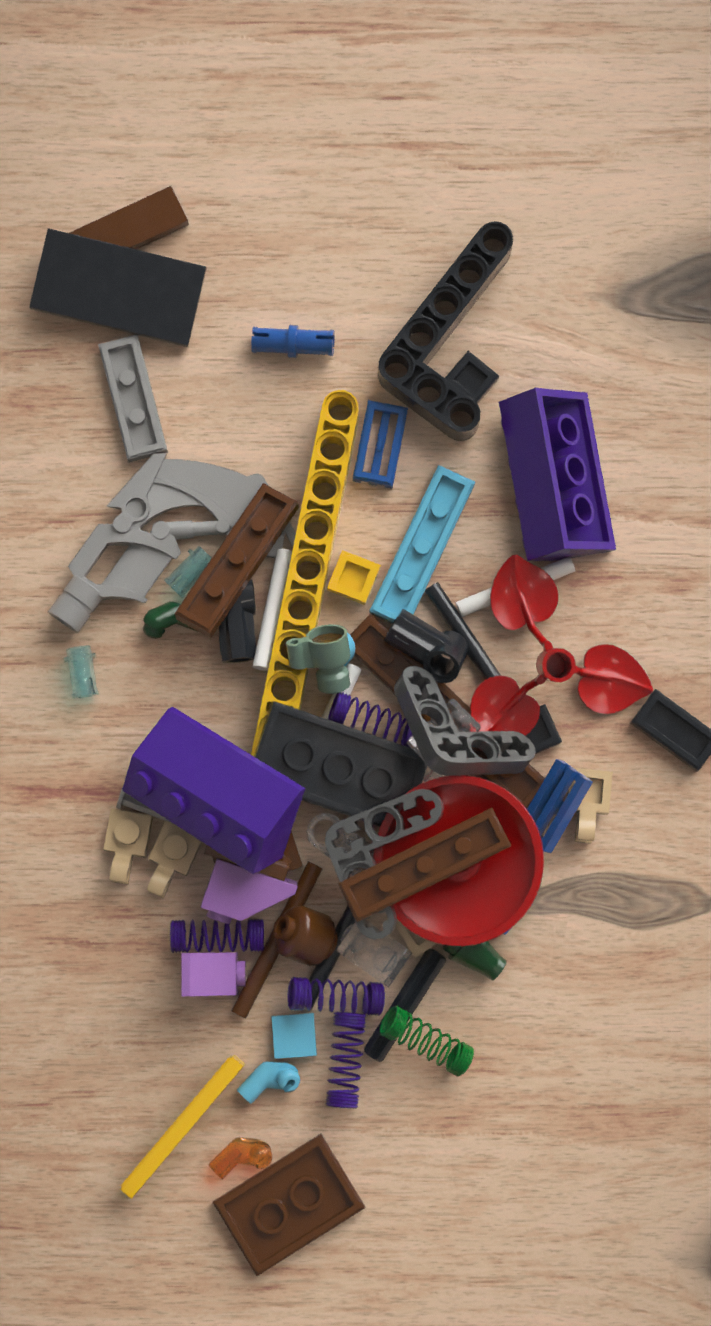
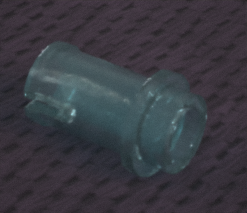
(188, 571)
(81, 671)

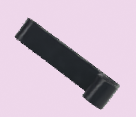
(439, 328)

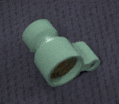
(325, 649)

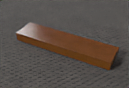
(236, 560)
(424, 864)

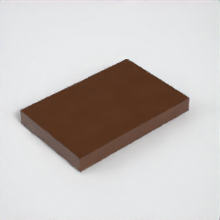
(289, 1204)

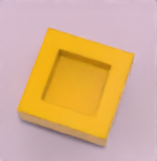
(353, 577)

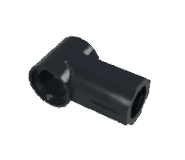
(237, 629)
(427, 644)

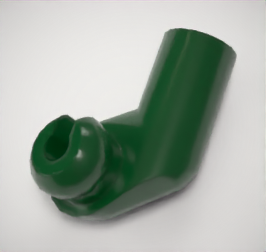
(160, 618)

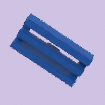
(374, 478)
(549, 801)

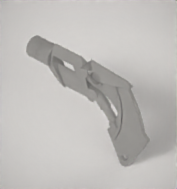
(152, 491)

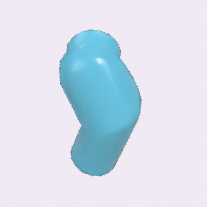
(269, 1075)

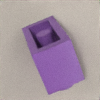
(239, 894)
(211, 974)

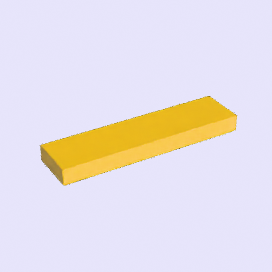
(181, 1126)

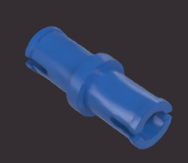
(293, 341)

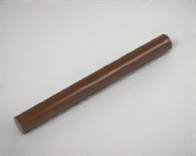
(270, 953)

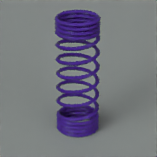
(342, 704)
(254, 936)
(300, 993)
(346, 1098)

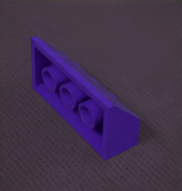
(556, 474)
(214, 791)

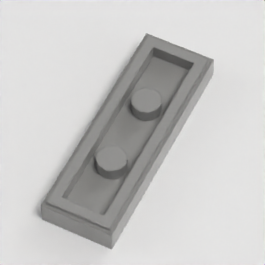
(132, 398)

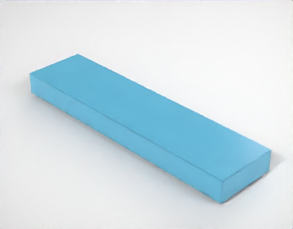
(423, 544)

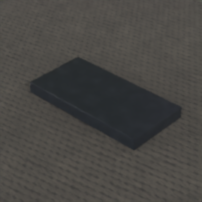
(117, 287)
(337, 763)

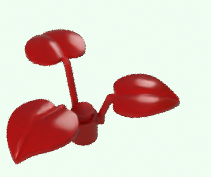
(609, 675)

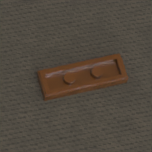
(139, 222)

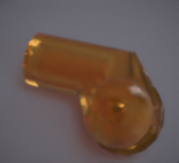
(242, 1151)

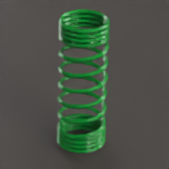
(396, 1024)

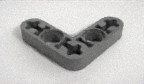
(444, 747)
(362, 856)

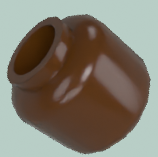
(306, 935)

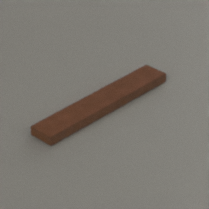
(388, 664)

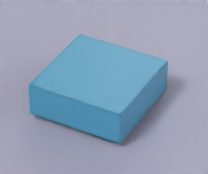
(294, 1035)

